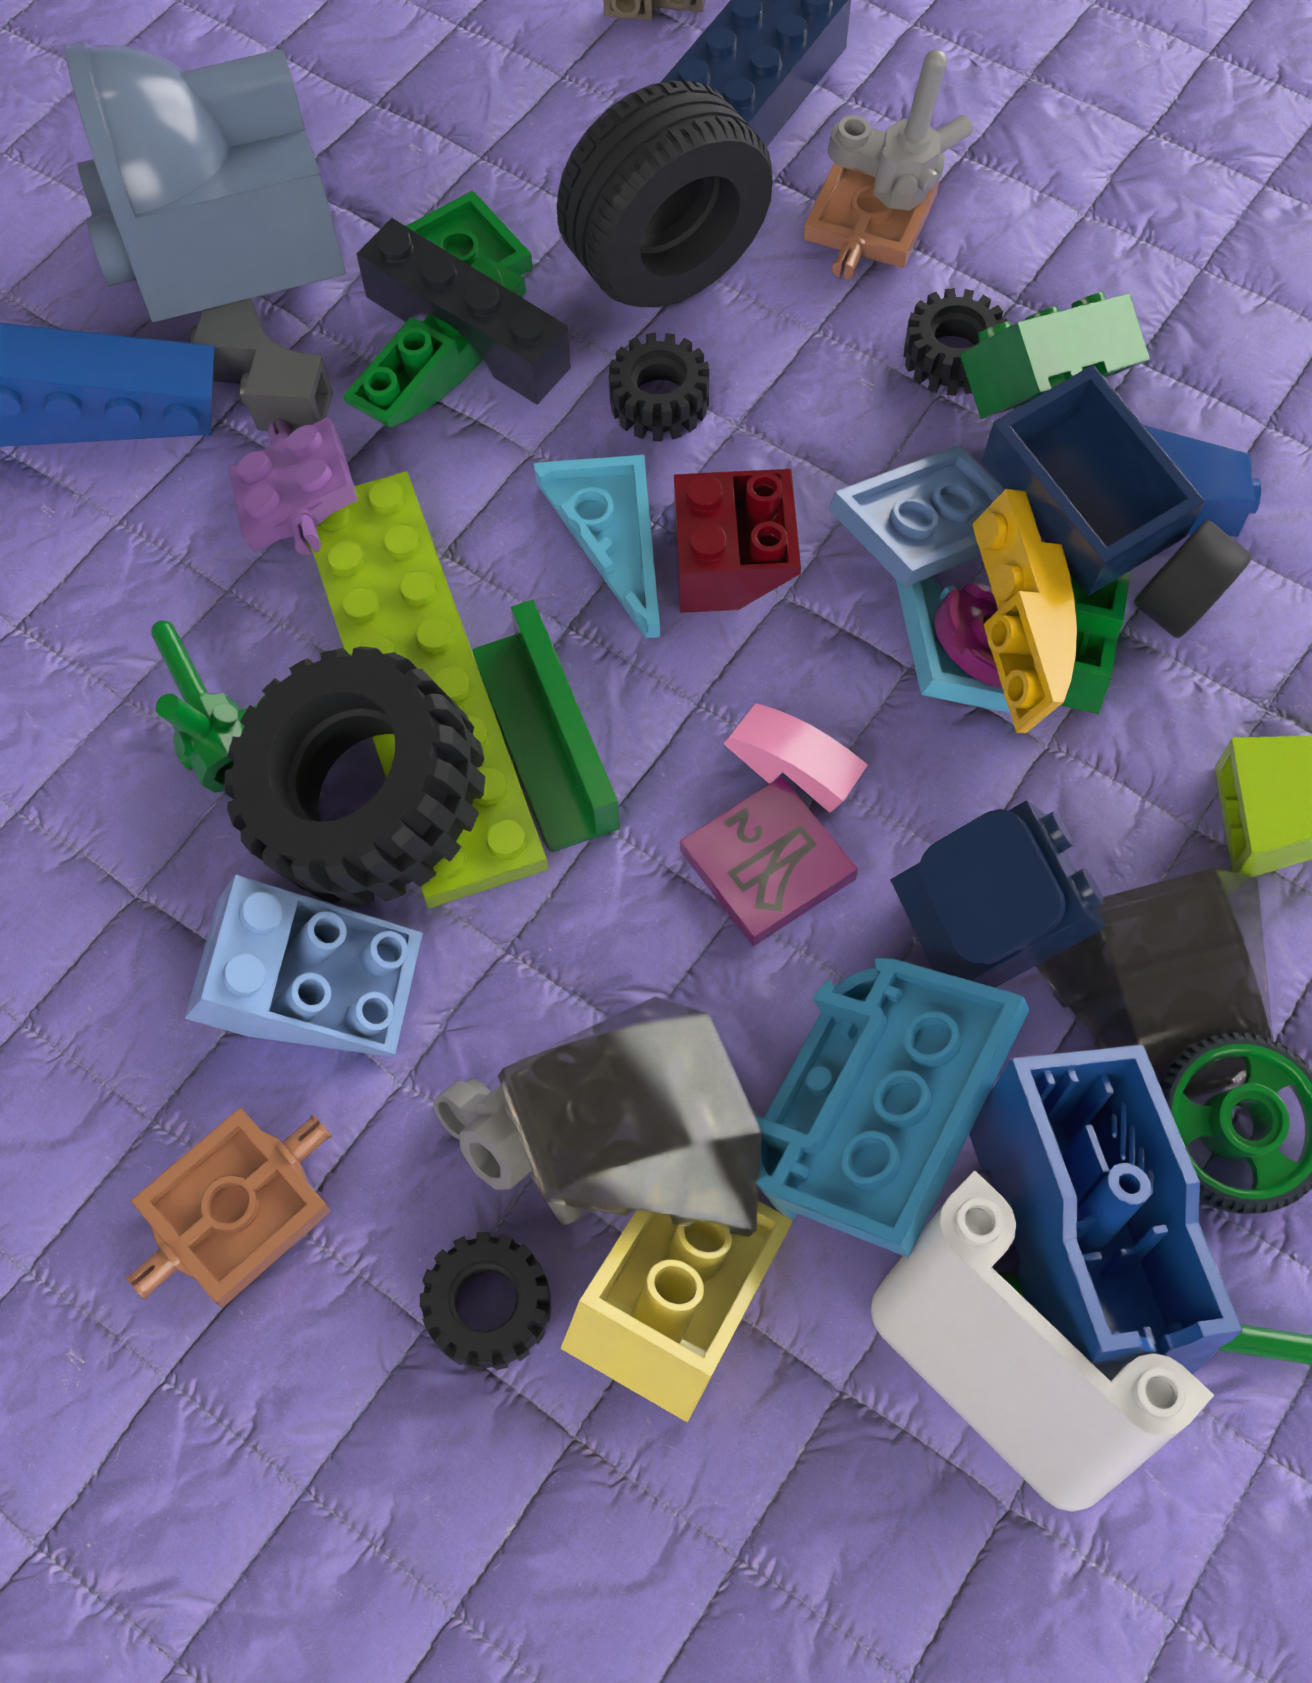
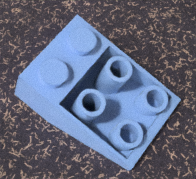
(303, 971)

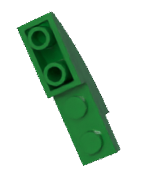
(422, 362)

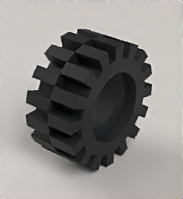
(943, 318)
(659, 362)

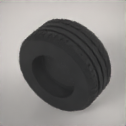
(664, 193)

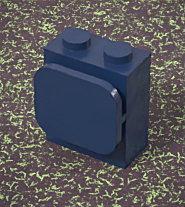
(999, 896)

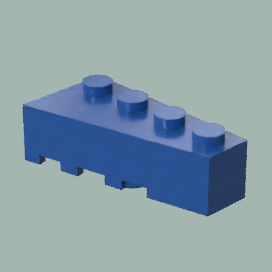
(100, 387)

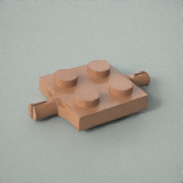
(860, 225)
(230, 1207)

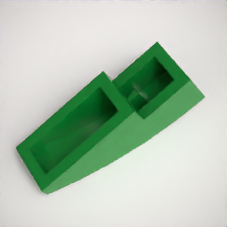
(1098, 628)

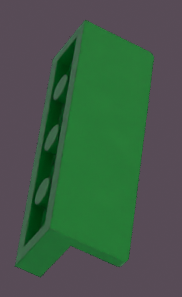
(547, 734)

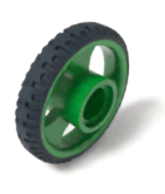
(1268, 1070)

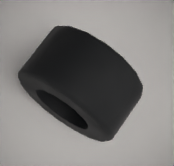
(1193, 579)

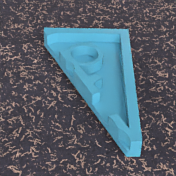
(610, 519)
(935, 670)

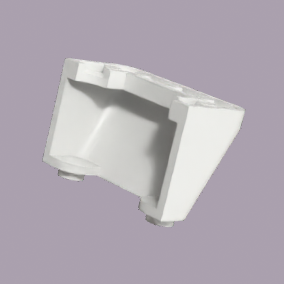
(1014, 1371)

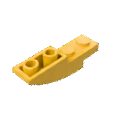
(1036, 613)

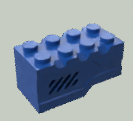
(1104, 1208)

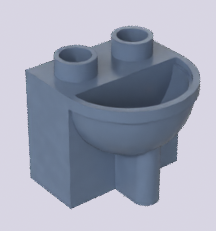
(200, 178)

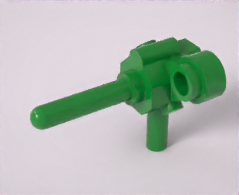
(203, 720)

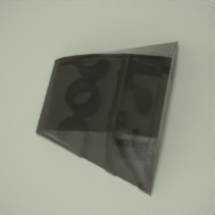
(1171, 971)
(640, 1119)

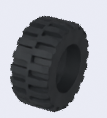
(299, 737)

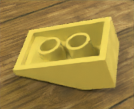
(671, 1303)

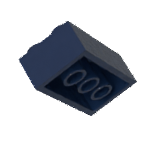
(767, 56)

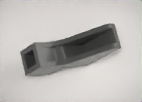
(272, 378)

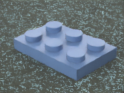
(919, 514)

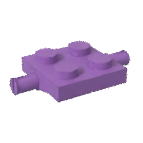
(292, 485)

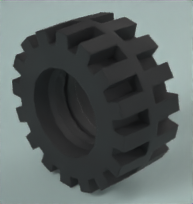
(448, 1277)

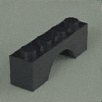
(514, 337)

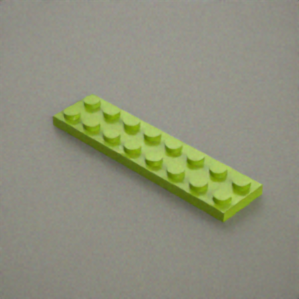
(395, 598)

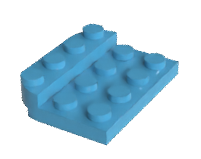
(884, 1099)

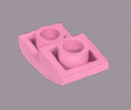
(781, 743)

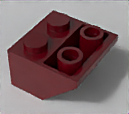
(734, 537)

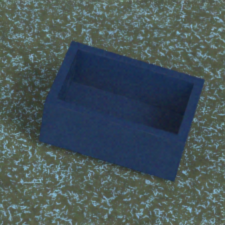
(1092, 478)

